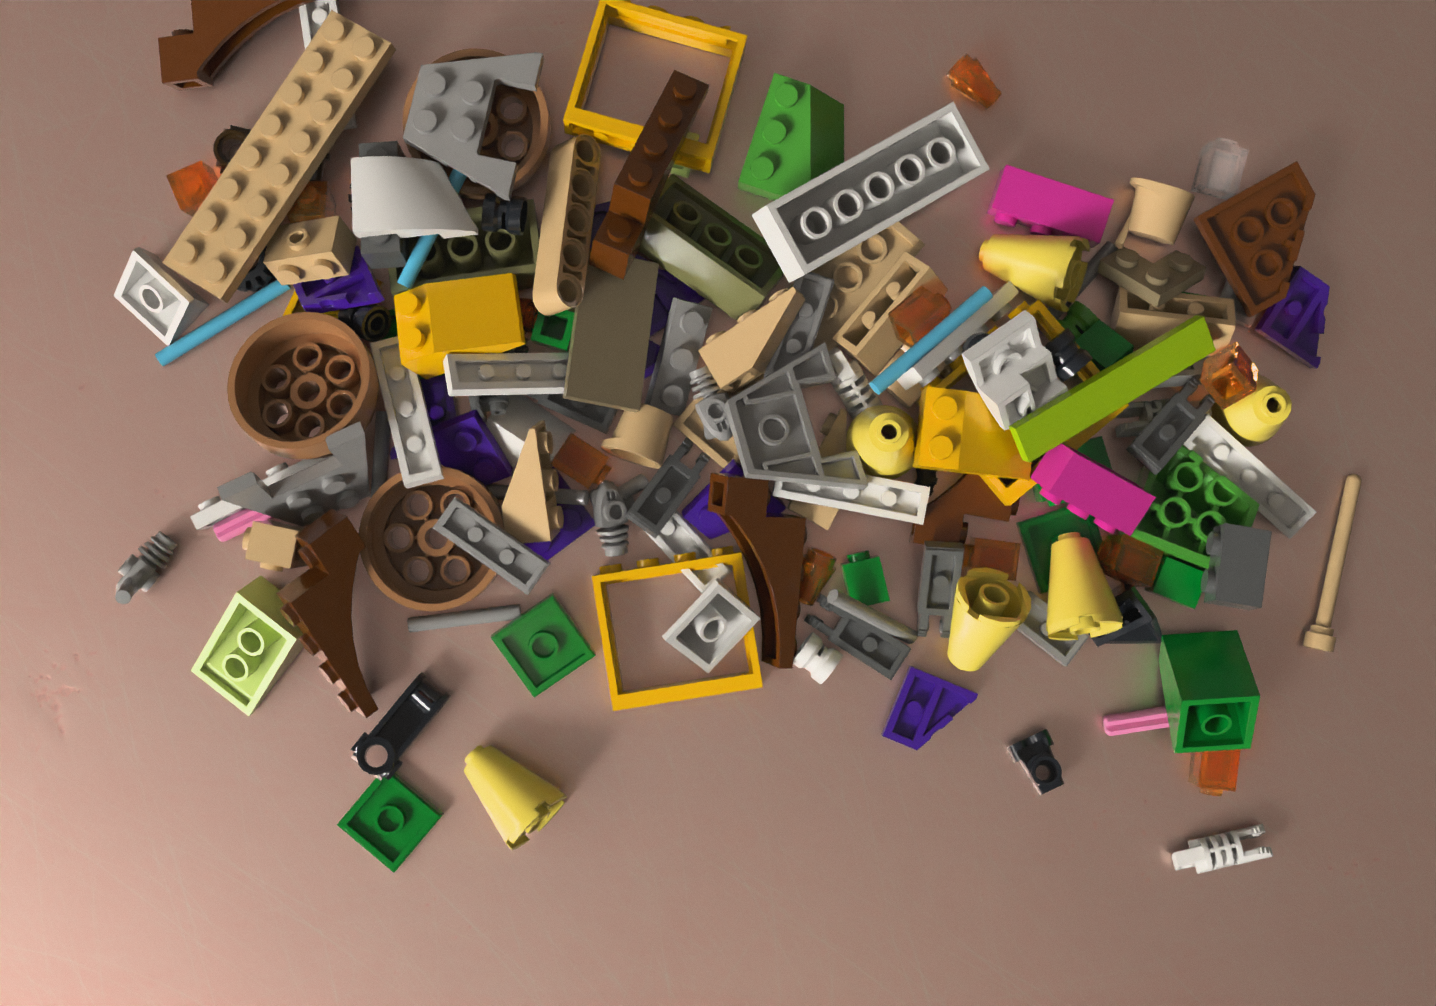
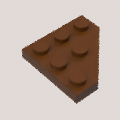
(1260, 236)

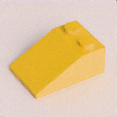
(457, 318)
(964, 437)

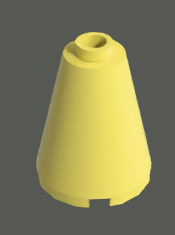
(1038, 265)
(1257, 415)
(880, 455)
(1079, 592)
(984, 616)
(512, 794)

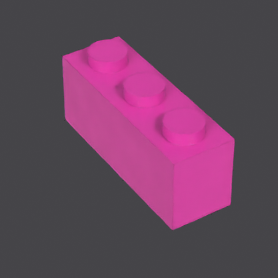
(1048, 206)
(1091, 489)

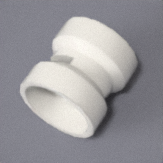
(817, 658)

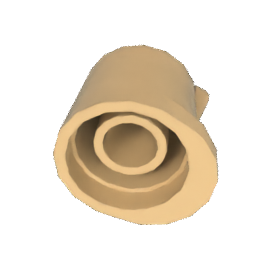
(1156, 212)
(641, 437)

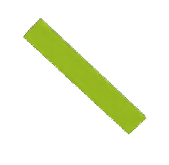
(1112, 388)

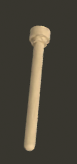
(1321, 634)

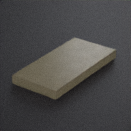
(612, 337)

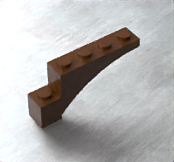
(219, 28)
(645, 174)
(946, 512)
(773, 554)
(322, 605)

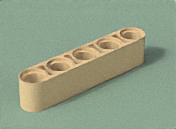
(566, 225)

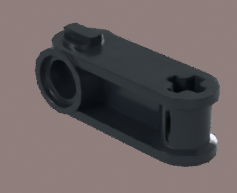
(400, 727)

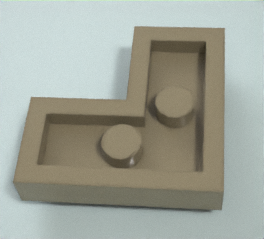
(1152, 281)

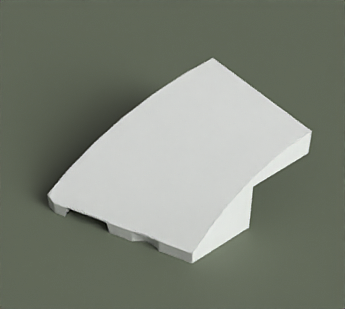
(405, 199)
(1013, 370)

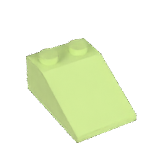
(249, 647)

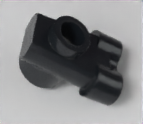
(1037, 752)

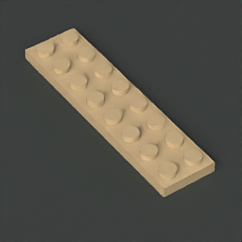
(279, 156)
(855, 277)

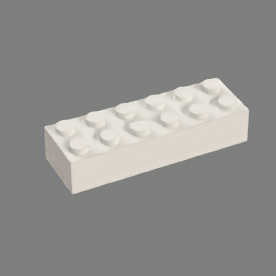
(870, 192)

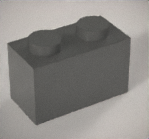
(1236, 566)

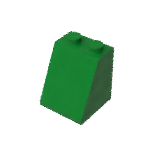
(1208, 691)

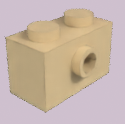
(310, 250)
(273, 545)

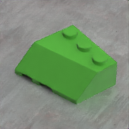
(794, 139)
(1188, 507)

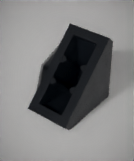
(1138, 620)

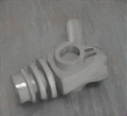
(711, 408)
(609, 512)
(140, 571)

